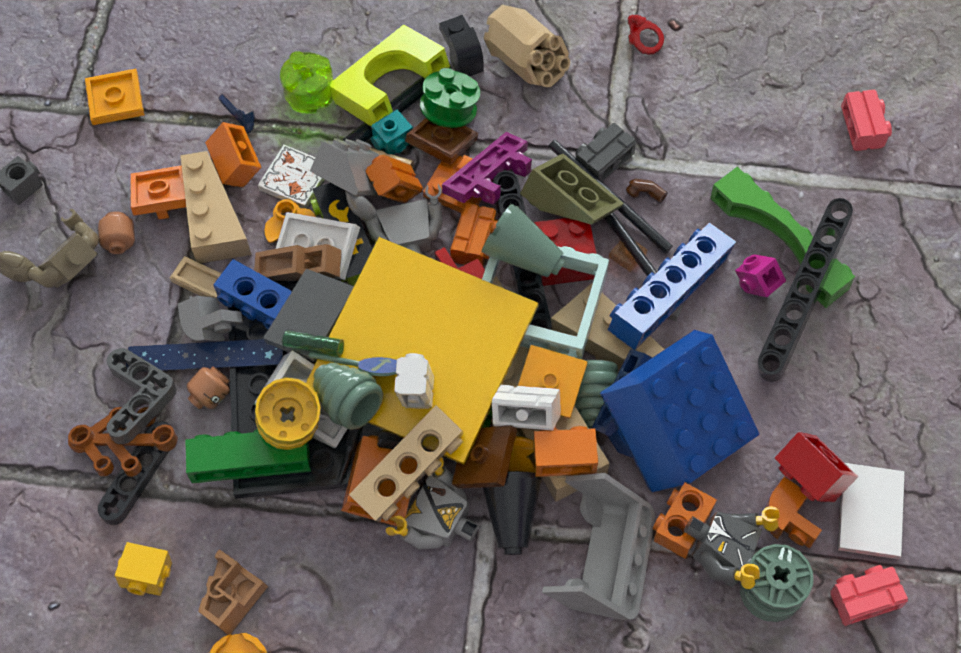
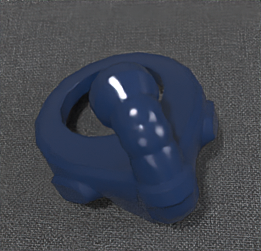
(246, 120)

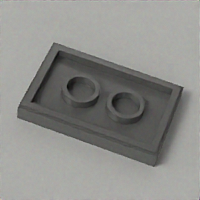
(309, 309)

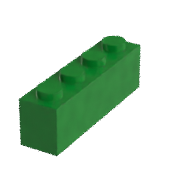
(240, 457)

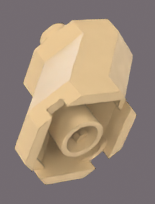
(526, 46)

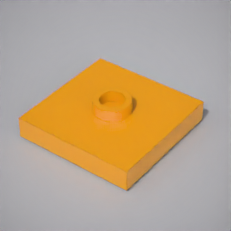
(114, 96)
(555, 371)

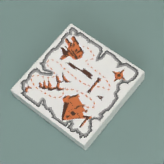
(291, 177)

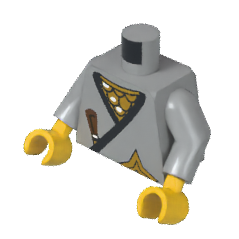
(436, 514)

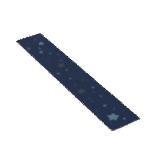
(209, 354)

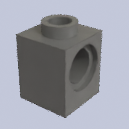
(19, 180)

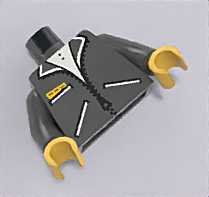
(729, 544)

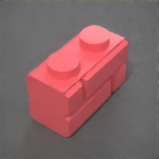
(866, 120)
(868, 595)

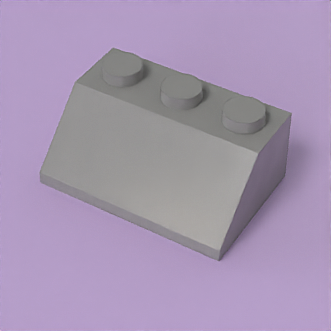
(346, 165)

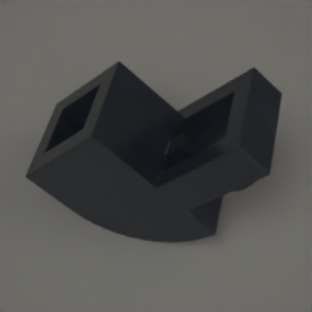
(464, 46)

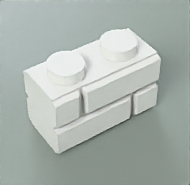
(414, 381)
(526, 407)

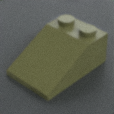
(568, 191)

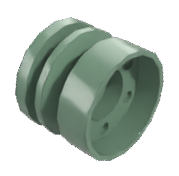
(778, 599)

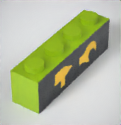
(332, 204)

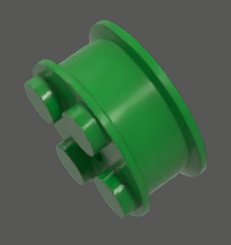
(449, 98)

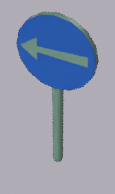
(374, 366)

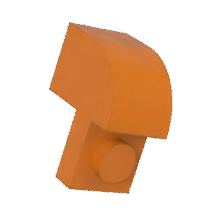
(789, 501)

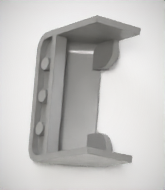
(616, 550)

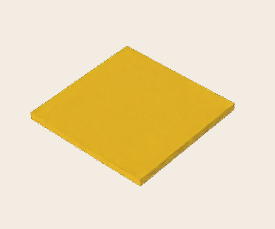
(449, 317)

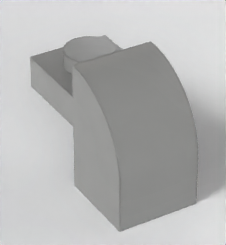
(204, 320)

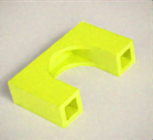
(401, 50)

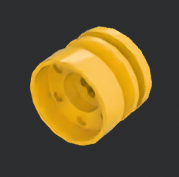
(287, 396)

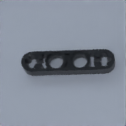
(143, 478)

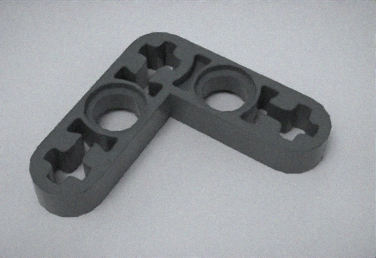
(146, 394)

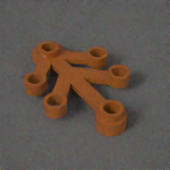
(86, 438)

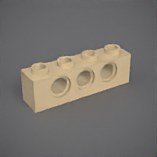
(434, 424)

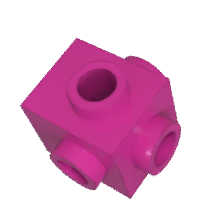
(760, 275)

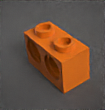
(679, 517)

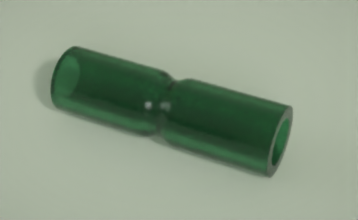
(317, 344)

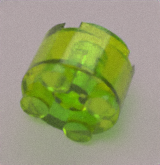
(307, 81)

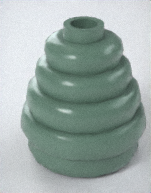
(597, 377)
(347, 394)

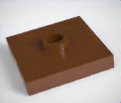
(441, 141)
(488, 459)

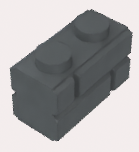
(607, 151)

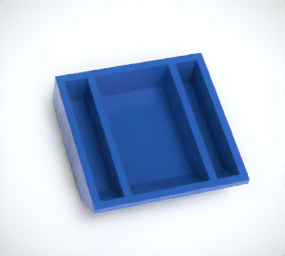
(680, 412)

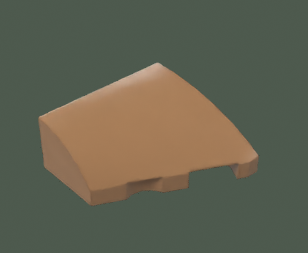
(230, 593)

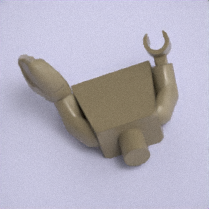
(61, 264)

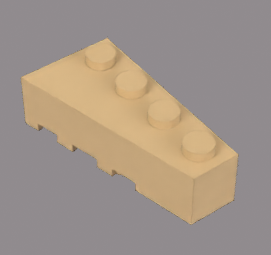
(211, 218)
(600, 341)

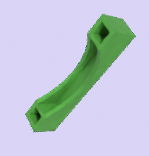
(744, 199)

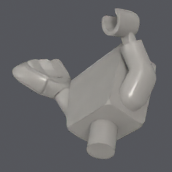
(406, 224)

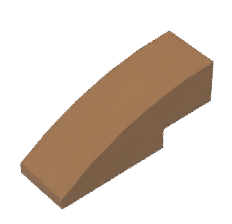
(292, 261)

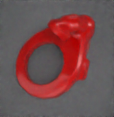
(636, 25)

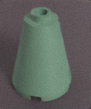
(523, 244)

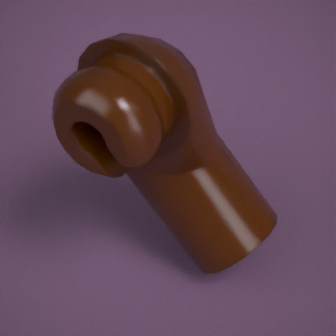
(647, 186)

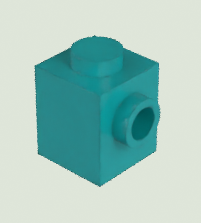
(390, 133)

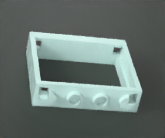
(558, 341)

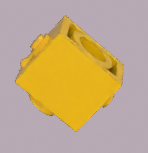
(143, 569)

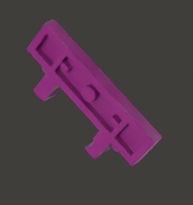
(476, 176)

